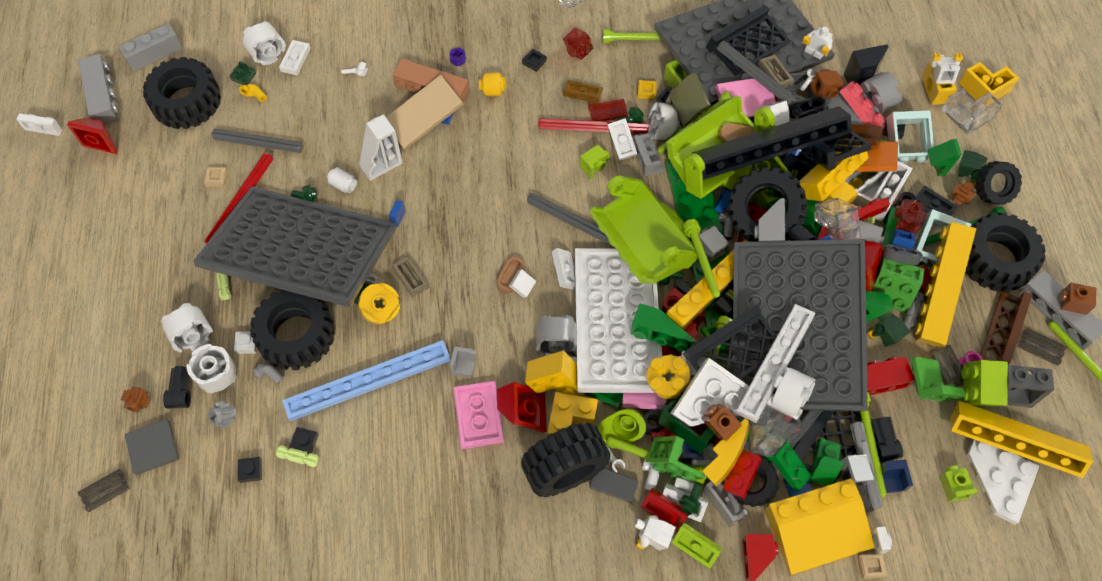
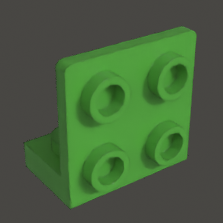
(900, 282)
(930, 382)
(664, 456)

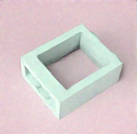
(926, 132)
(939, 219)

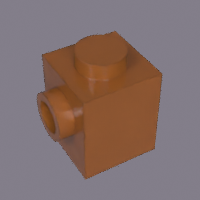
(826, 84)
(1078, 298)
(721, 421)

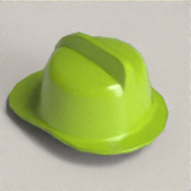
(623, 425)

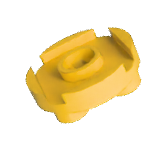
(376, 292)
(677, 384)

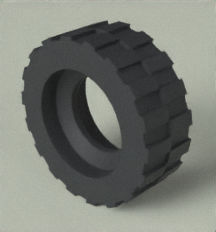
(1012, 182)
(768, 490)

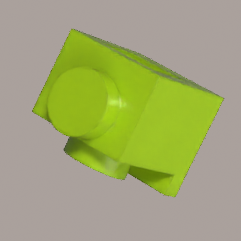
(594, 160)
(957, 490)

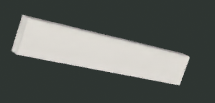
(775, 363)

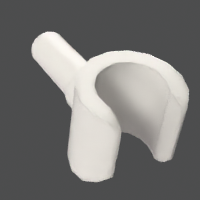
(360, 70)
(808, 80)
(613, 460)

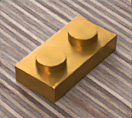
(582, 91)

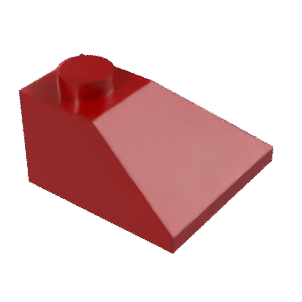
(92, 134)
(522, 406)

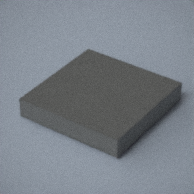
(151, 447)

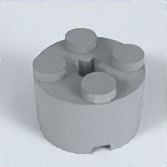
(882, 91)
(556, 335)

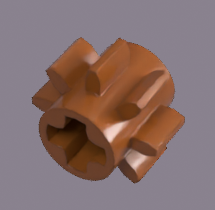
(963, 193)
(135, 399)

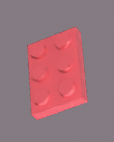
(861, 106)

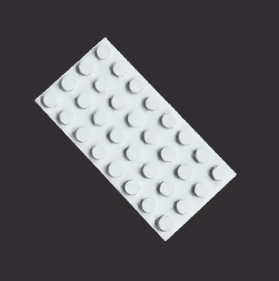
(605, 308)

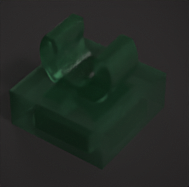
(242, 74)

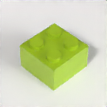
(985, 383)

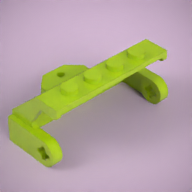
(704, 135)
(644, 231)

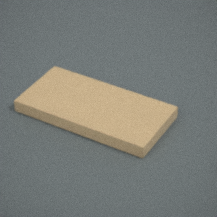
(424, 111)

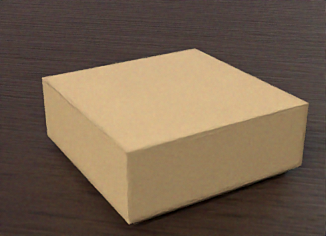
(215, 177)
(872, 566)

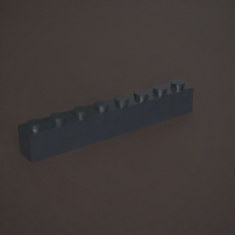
(774, 141)

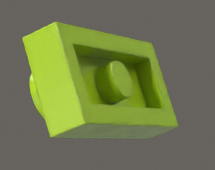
(697, 545)

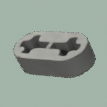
(902, 254)

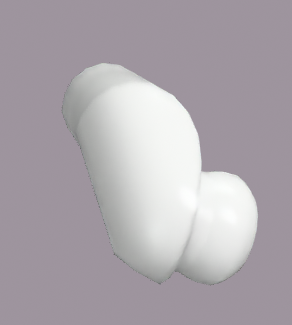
(652, 477)

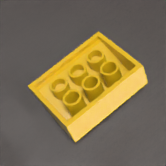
(820, 526)

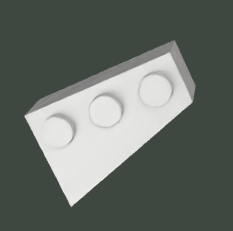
(379, 148)
(881, 186)

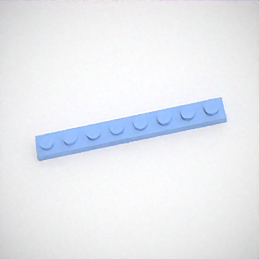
(366, 380)

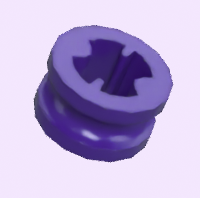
(457, 52)

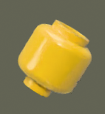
(492, 84)

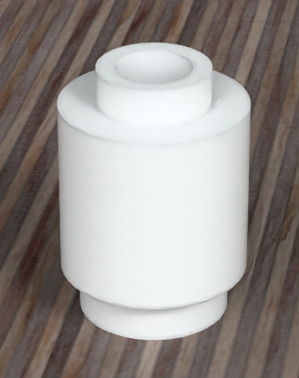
(341, 180)

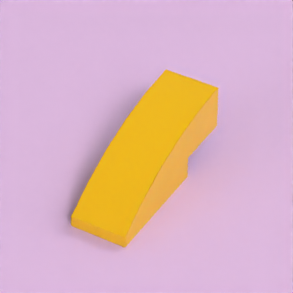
(728, 454)

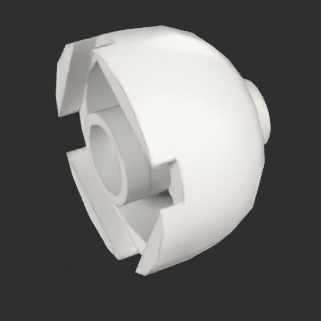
(663, 121)

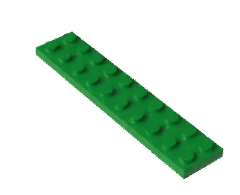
(702, 210)

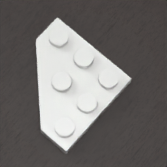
(709, 387)
(1004, 479)

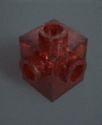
(578, 43)
(909, 215)

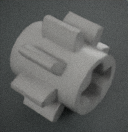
(222, 414)

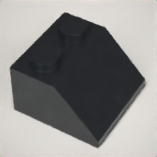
(864, 63)

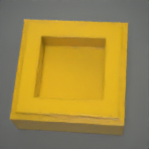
(647, 89)

